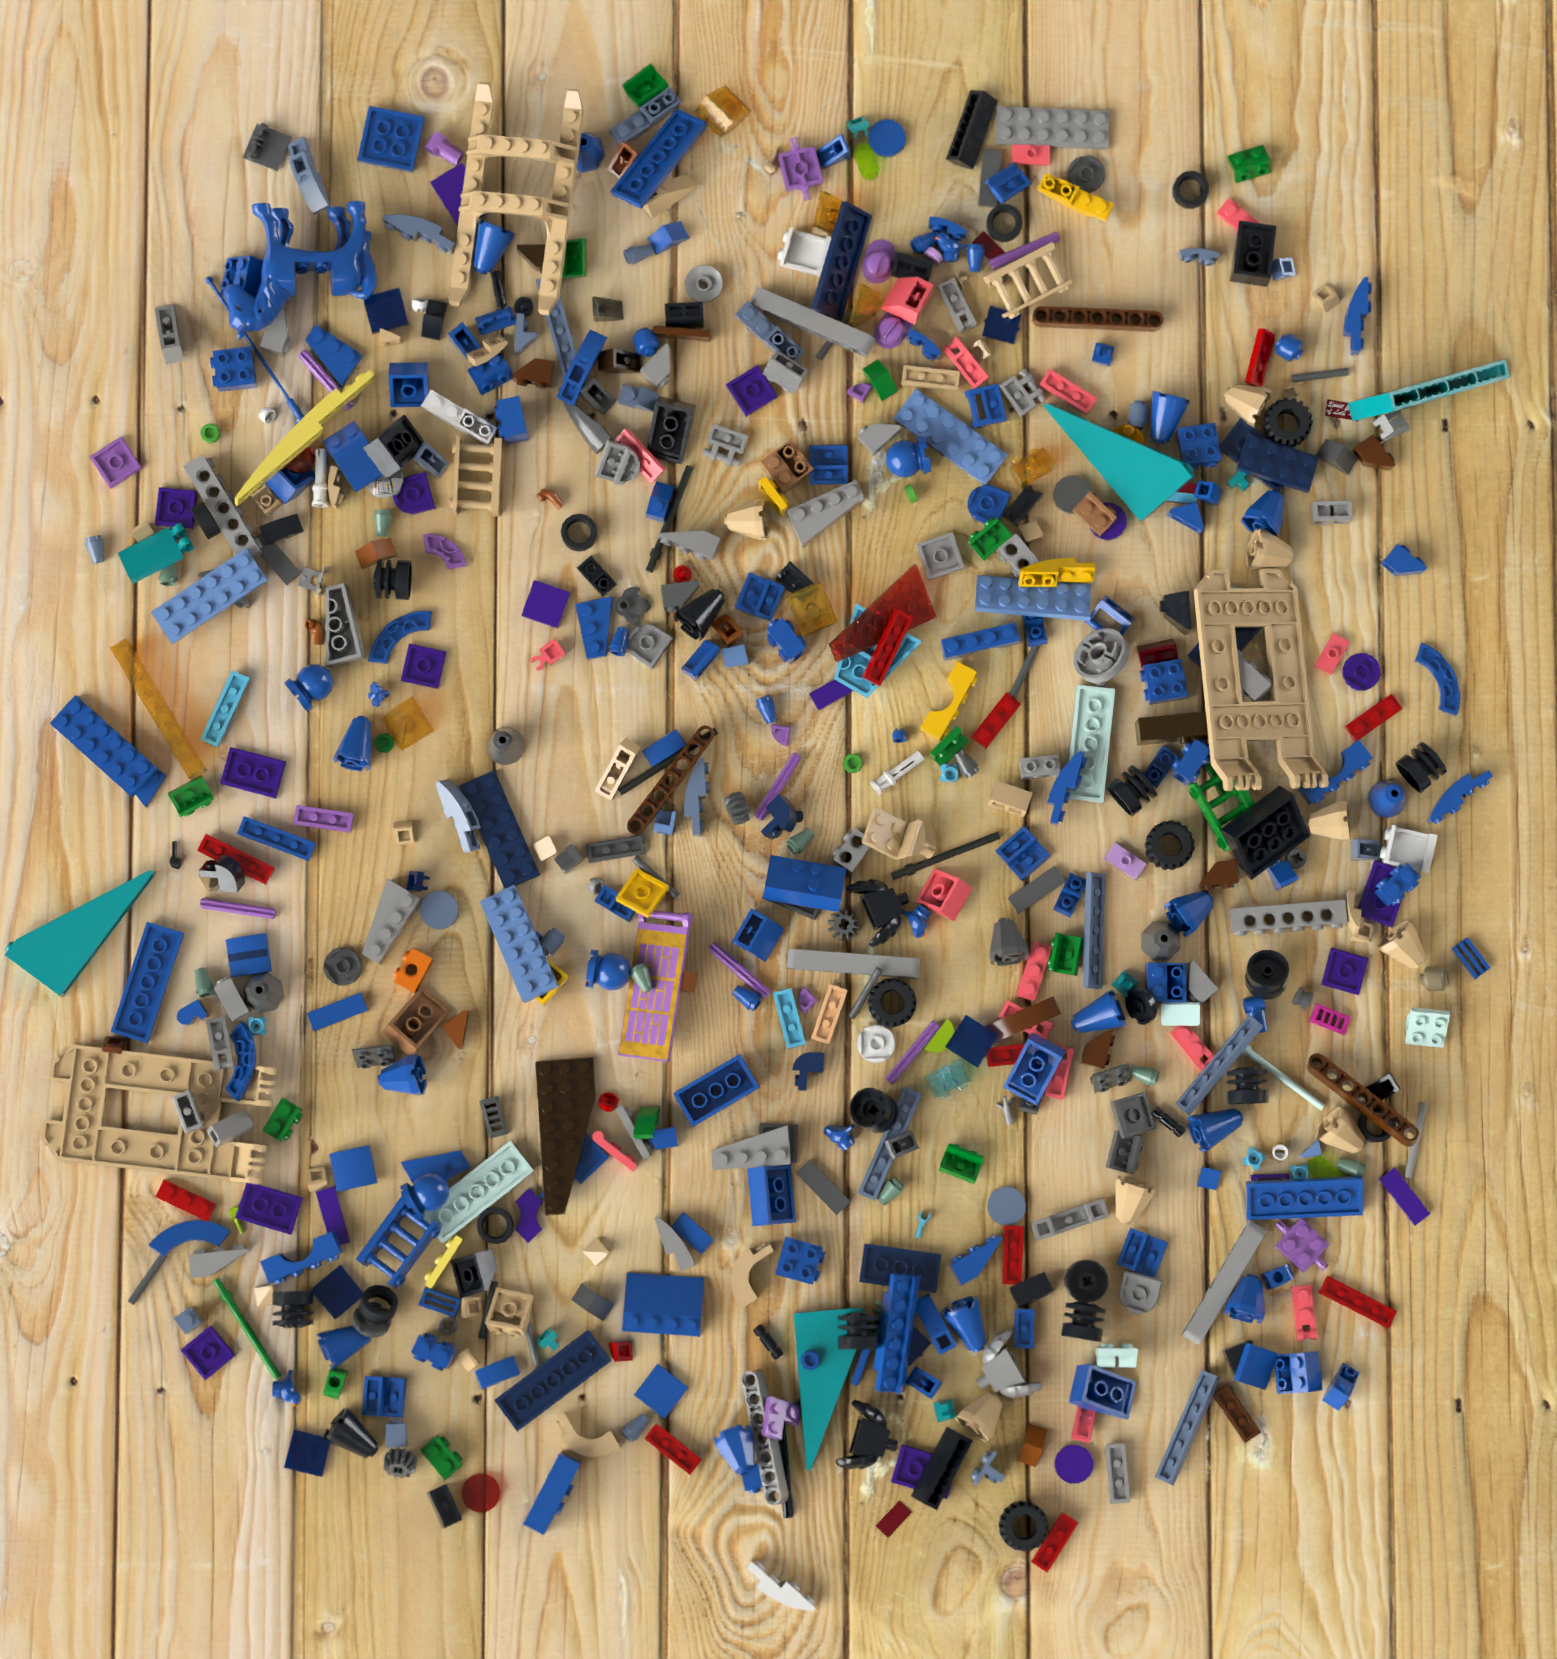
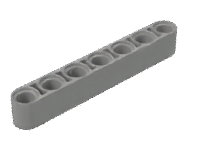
(812, 322)
(852, 963)
(1223, 1282)
(761, 1447)

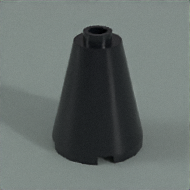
(700, 613)
(351, 1434)

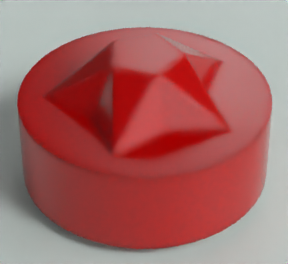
(682, 574)
(608, 1101)

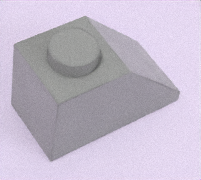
(658, 368)
(877, 436)
(1198, 984)

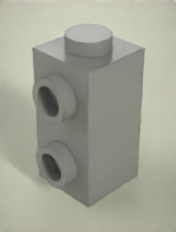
(231, 999)
(230, 1128)

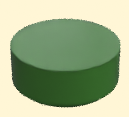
(210, 433)
(911, 494)
(852, 763)

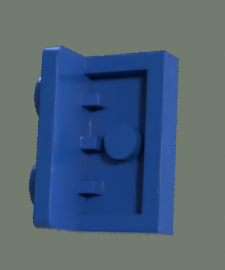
(491, 374)

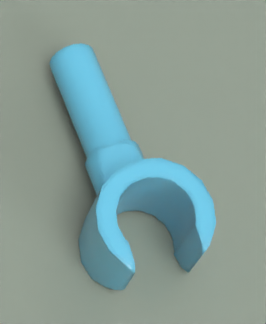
(921, 1224)

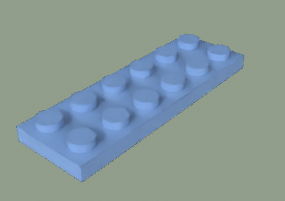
(950, 437)
(209, 596)
(1006, 597)
(519, 944)

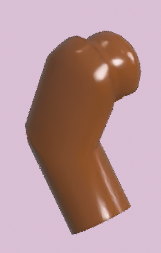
(552, 496)
(317, 629)

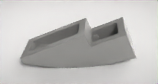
(674, 1244)

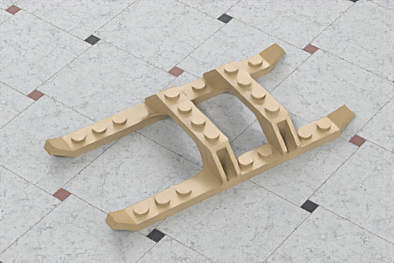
(553, 211)

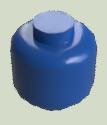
(645, 342)
(1289, 347)

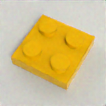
(778, 501)
(642, 893)

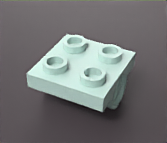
(1426, 1027)
(1125, 1355)

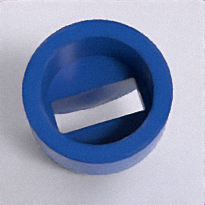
(899, 736)

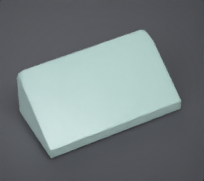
(1180, 1013)

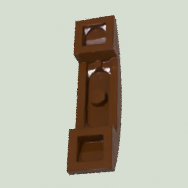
(1025, 1018)

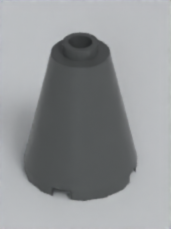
(508, 752)

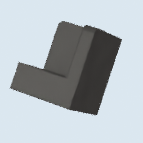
(568, 859)

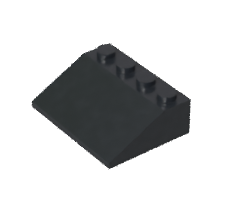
(1266, 831)

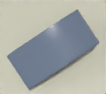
(1204, 256)

